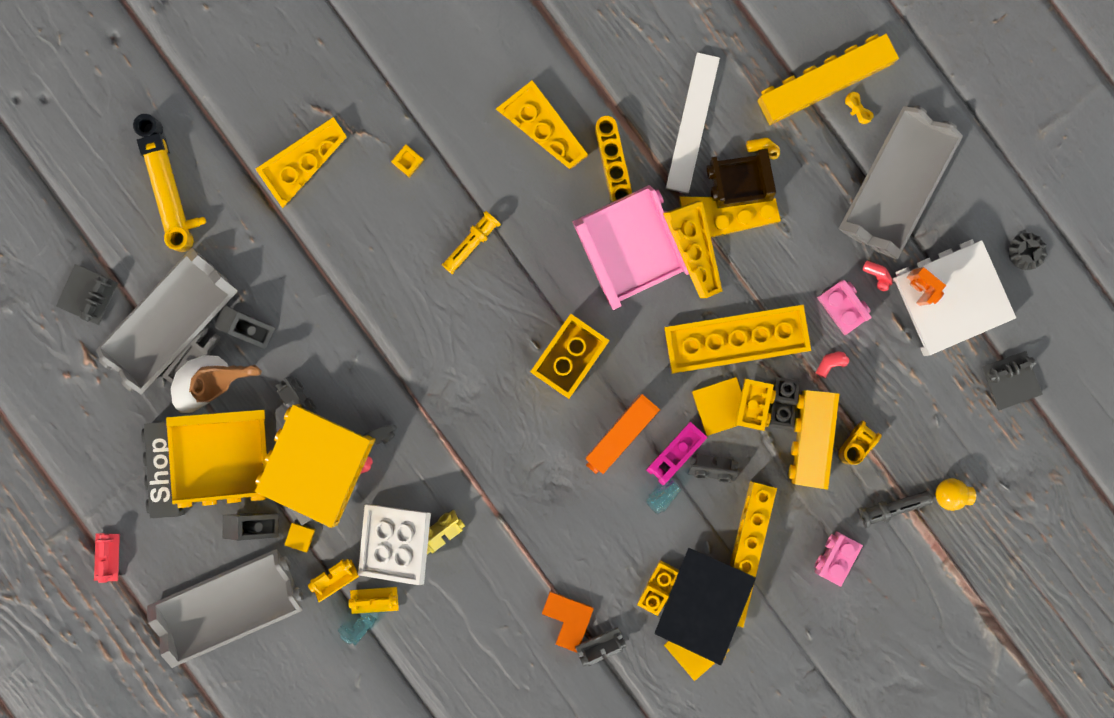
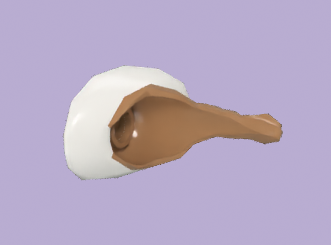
(204, 380)

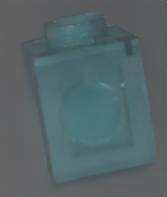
(361, 627)

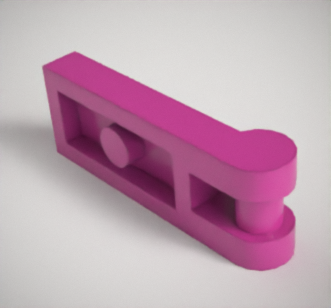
(677, 452)

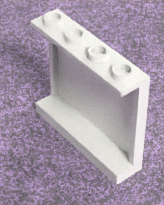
(970, 303)

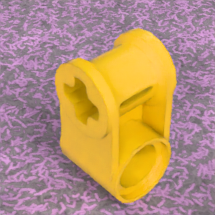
(862, 441)

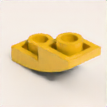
(658, 588)

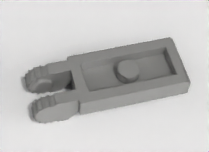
(191, 351)

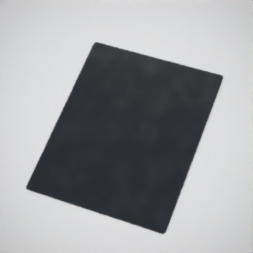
(705, 606)

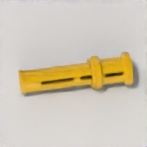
(478, 233)

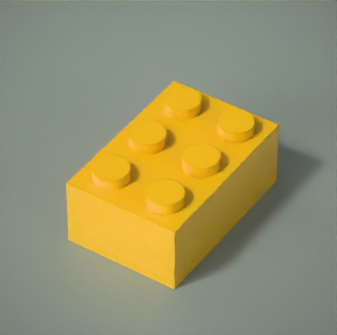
(569, 356)

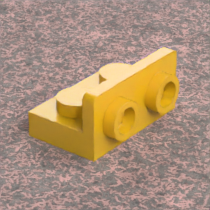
(755, 404)

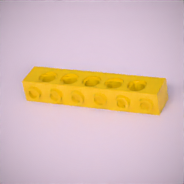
(752, 532)

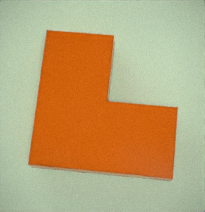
(574, 618)

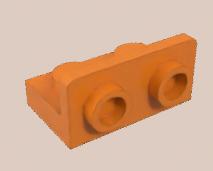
(924, 280)

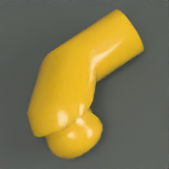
(764, 143)

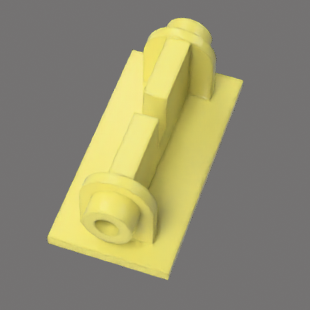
(447, 525)

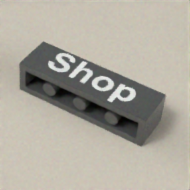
(158, 472)

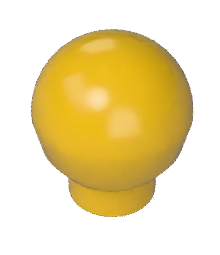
(954, 494)

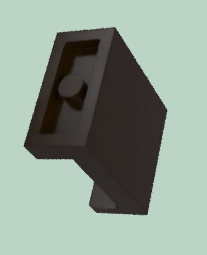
(742, 180)

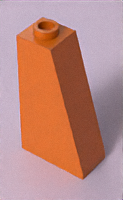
(621, 434)

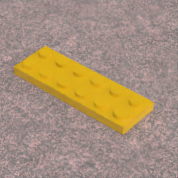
(737, 339)

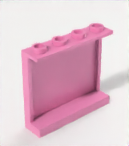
(630, 245)

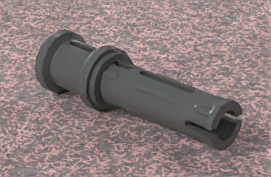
(885, 511)

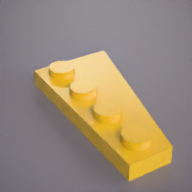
(540, 121)
(299, 162)
(735, 218)
(694, 242)

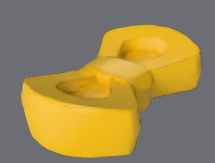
(853, 101)

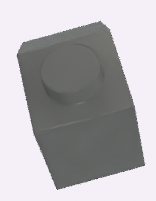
(244, 327)
(250, 526)

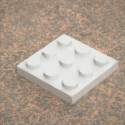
(394, 544)

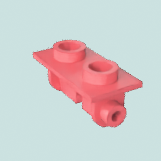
(106, 557)

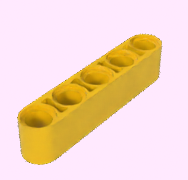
(612, 162)

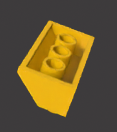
(814, 439)

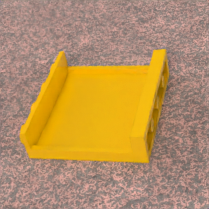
(216, 456)
(313, 465)

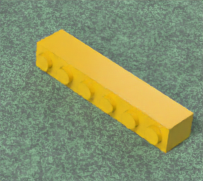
(827, 79)

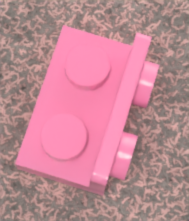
(845, 306)
(838, 558)

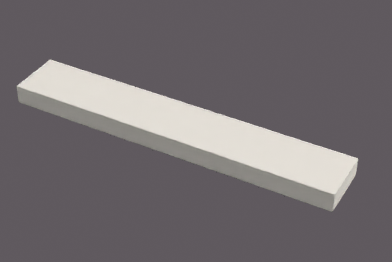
(692, 123)

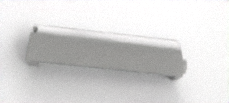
(901, 181)
(165, 321)
(224, 608)

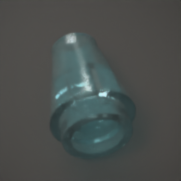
(663, 497)

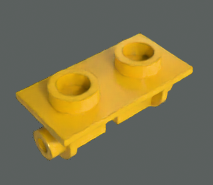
(339, 576)
(374, 600)

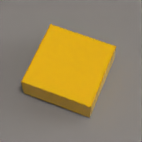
(407, 160)
(299, 537)

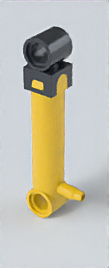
(155, 151)

